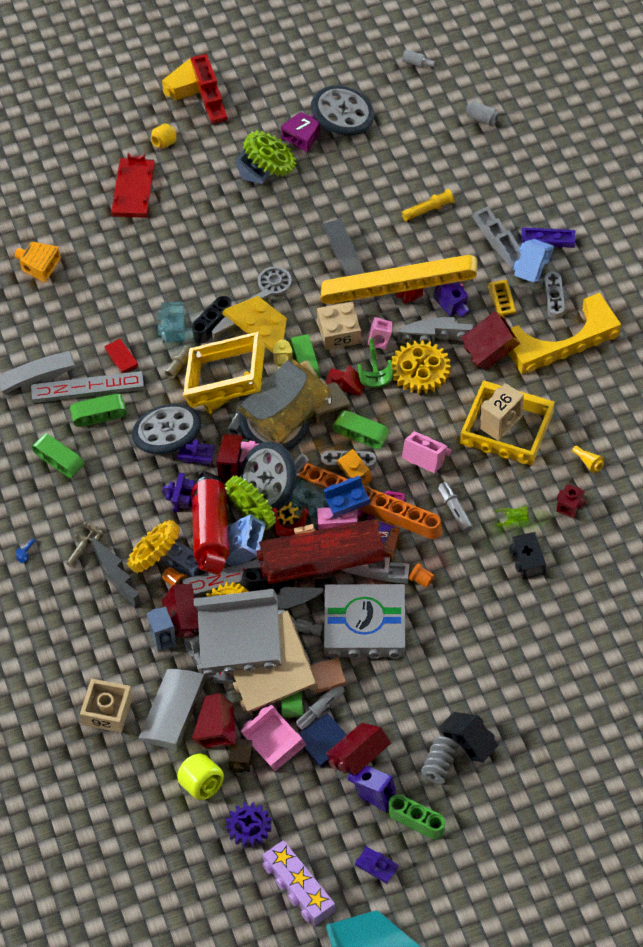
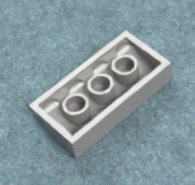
(172, 708)

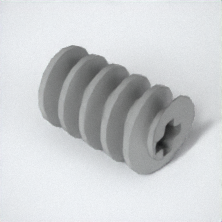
(439, 759)

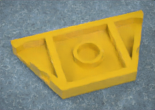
(258, 316)

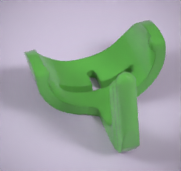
(368, 378)

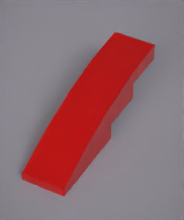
(208, 88)

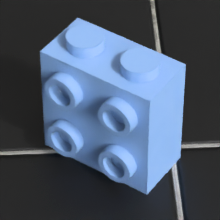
(244, 539)

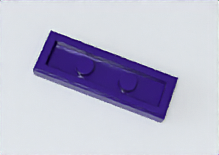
(554, 237)

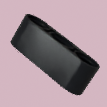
(209, 319)
(254, 581)

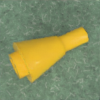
(592, 461)

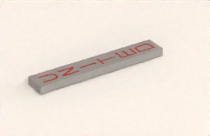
(87, 387)
(205, 582)

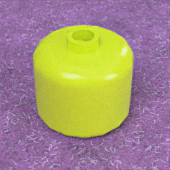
(200, 776)

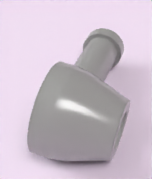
(193, 647)

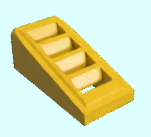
(499, 285)

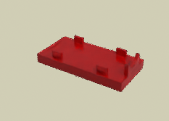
(133, 187)

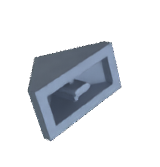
(250, 171)

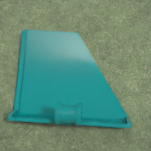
(367, 931)

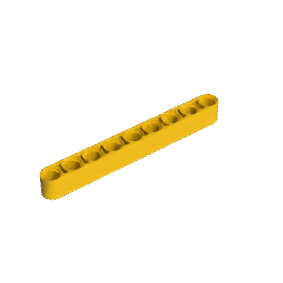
(399, 279)

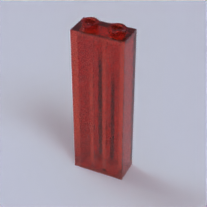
(320, 551)

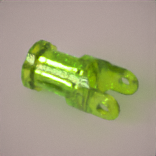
(513, 515)

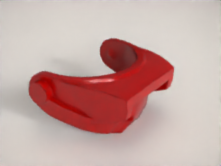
(288, 531)

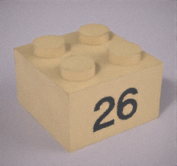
(339, 325)
(501, 411)
(106, 705)

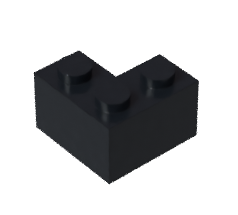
(470, 735)

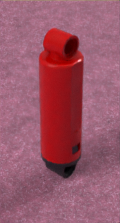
(210, 523)

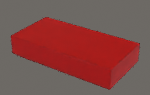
(121, 356)

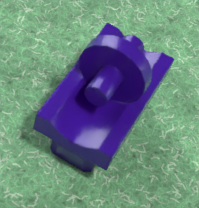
(197, 453)
(176, 492)
(376, 865)

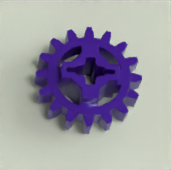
(253, 832)

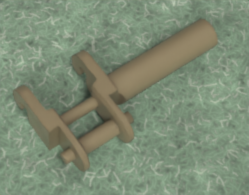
(84, 542)

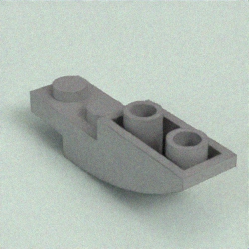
(432, 329)

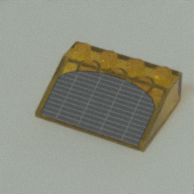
(285, 401)

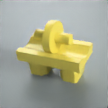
(282, 352)

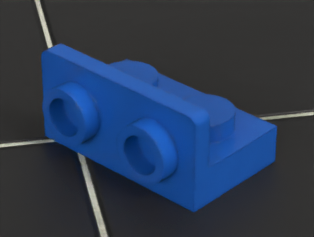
(346, 496)

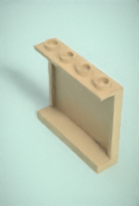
(271, 685)

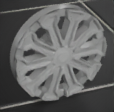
(275, 280)

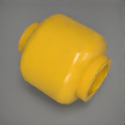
(163, 136)

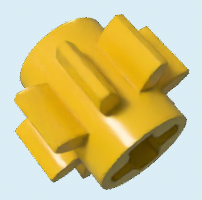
(290, 518)

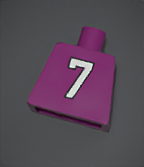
(301, 131)

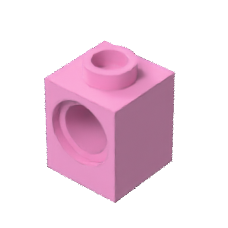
(380, 332)

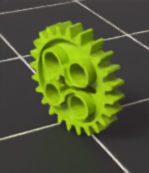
(269, 153)
(249, 500)

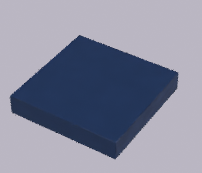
(321, 737)

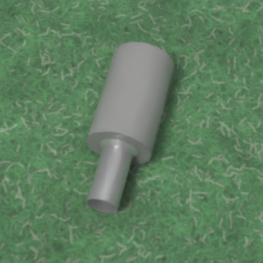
(416, 59)

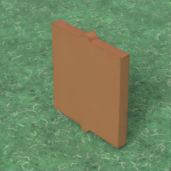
(328, 675)

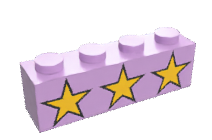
(298, 883)

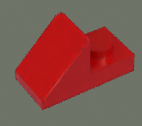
(347, 381)

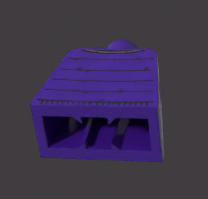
(452, 299)
(374, 787)

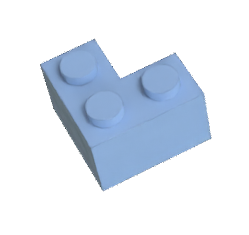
(532, 259)

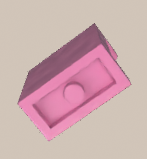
(273, 737)

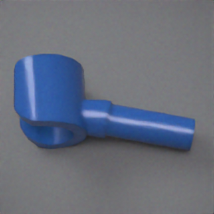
(21, 553)

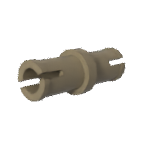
(178, 362)

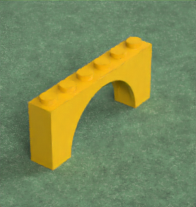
(600, 327)

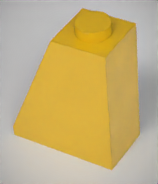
(181, 82)

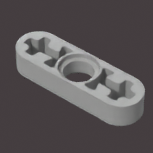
(554, 289)
(338, 454)

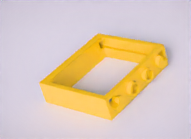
(227, 389)
(530, 403)

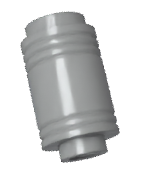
(482, 113)

